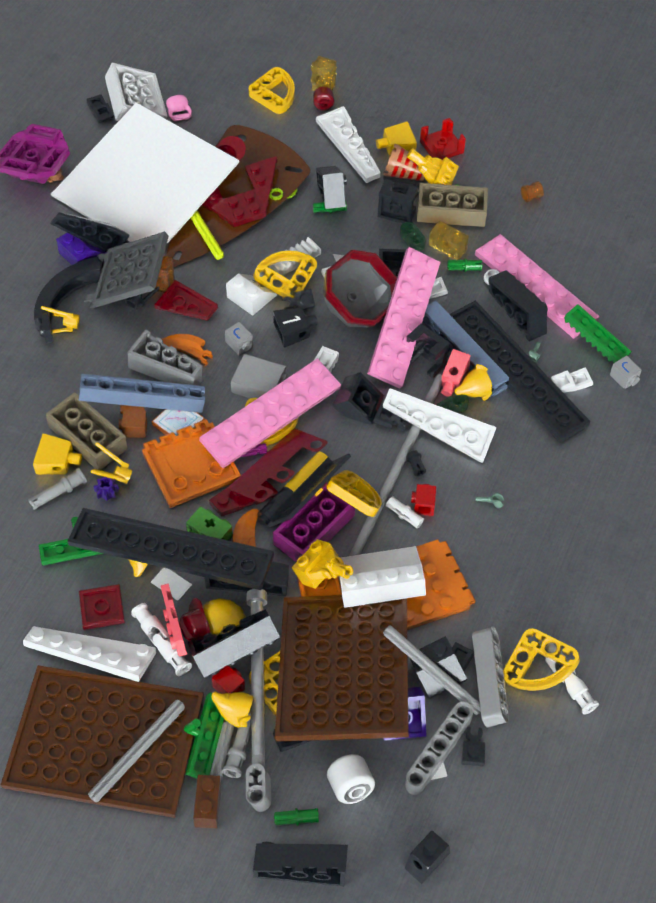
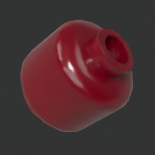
(323, 98)

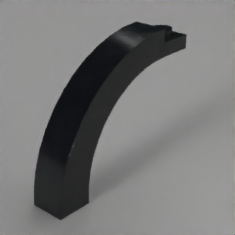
(59, 288)

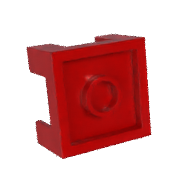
(443, 142)

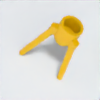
(70, 320)
(120, 473)

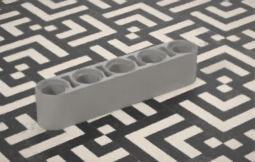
(490, 677)
(435, 756)

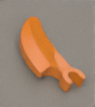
(189, 345)
(245, 528)

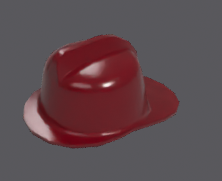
(233, 146)
(194, 622)

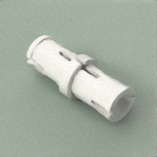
(405, 512)

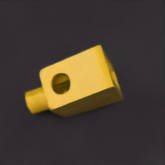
(397, 134)
(55, 456)

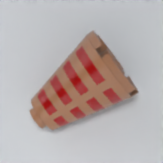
(402, 167)

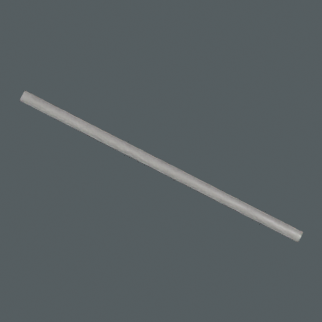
(394, 472)

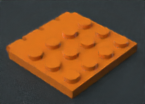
(185, 466)
(443, 587)

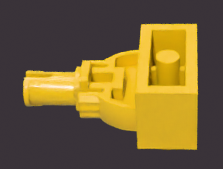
(434, 169)
(320, 563)

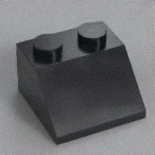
(358, 399)
(445, 658)

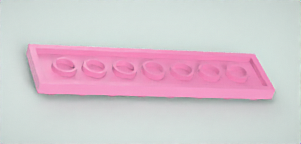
(503, 256)
(403, 315)
(269, 413)

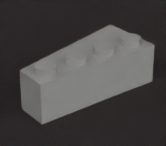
(162, 362)

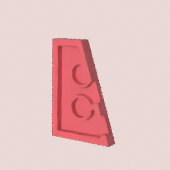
(173, 626)

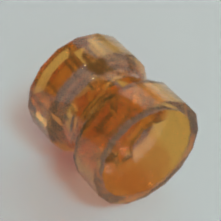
(535, 190)

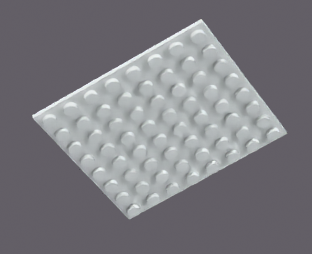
(145, 176)

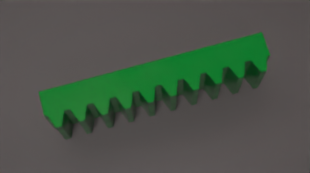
(596, 334)

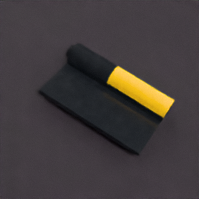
(300, 489)

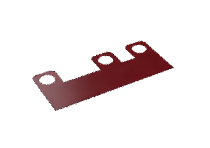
(272, 463)

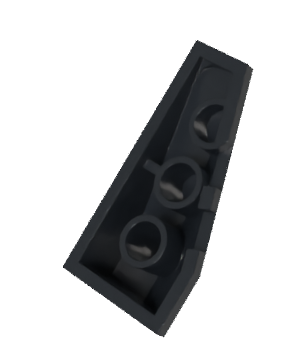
(94, 232)

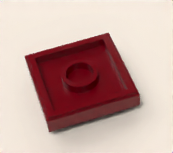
(101, 607)

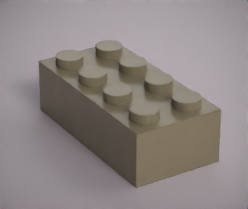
(452, 204)
(84, 427)

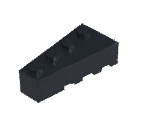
(301, 863)

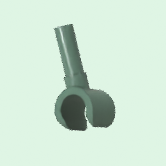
(533, 353)
(496, 498)

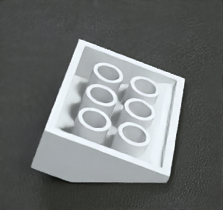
(133, 86)
(383, 577)

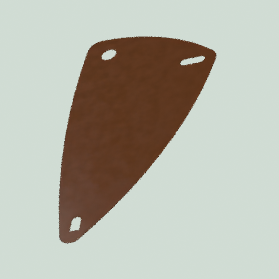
(258, 148)

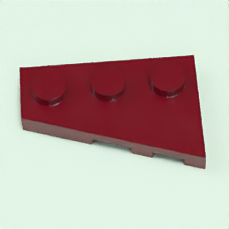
(186, 302)
(230, 501)

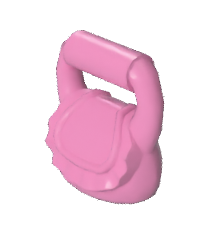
(177, 104)

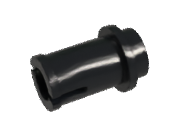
(416, 462)

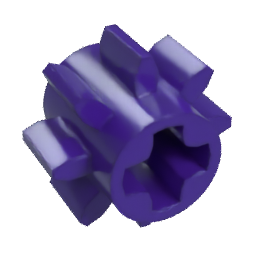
(106, 488)

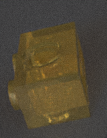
(323, 73)
(448, 240)

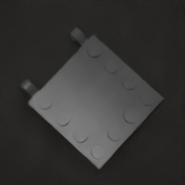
(129, 270)

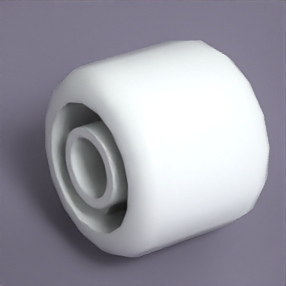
(350, 779)

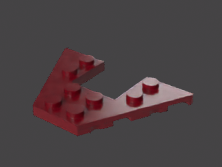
(250, 204)

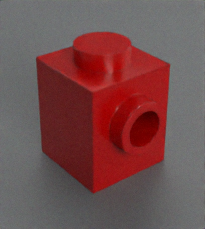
(424, 499)
(228, 681)

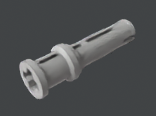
(66, 484)
(237, 753)

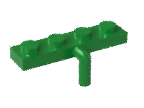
(61, 551)
(207, 735)

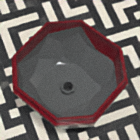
(367, 281)

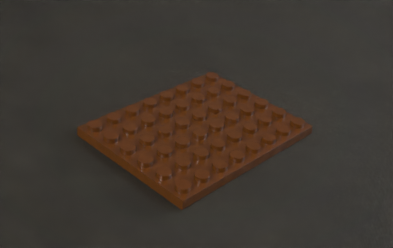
(341, 671)
(84, 724)

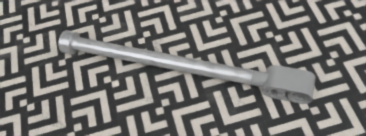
(256, 600)

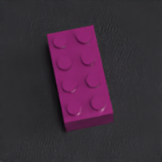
(318, 519)

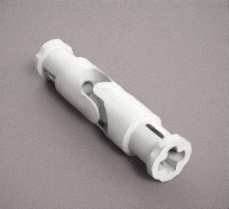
(150, 625)
(575, 687)

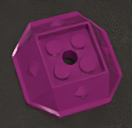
(34, 154)

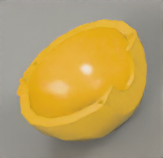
(221, 613)

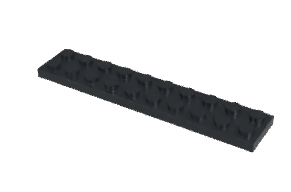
(524, 375)
(171, 548)

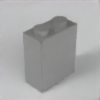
(256, 377)

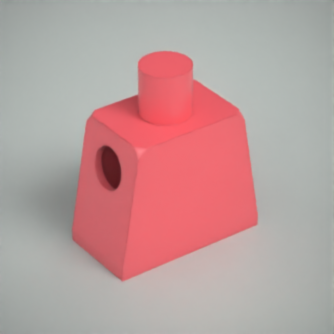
(455, 372)

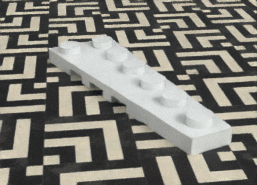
(344, 135)
(451, 427)
(104, 654)

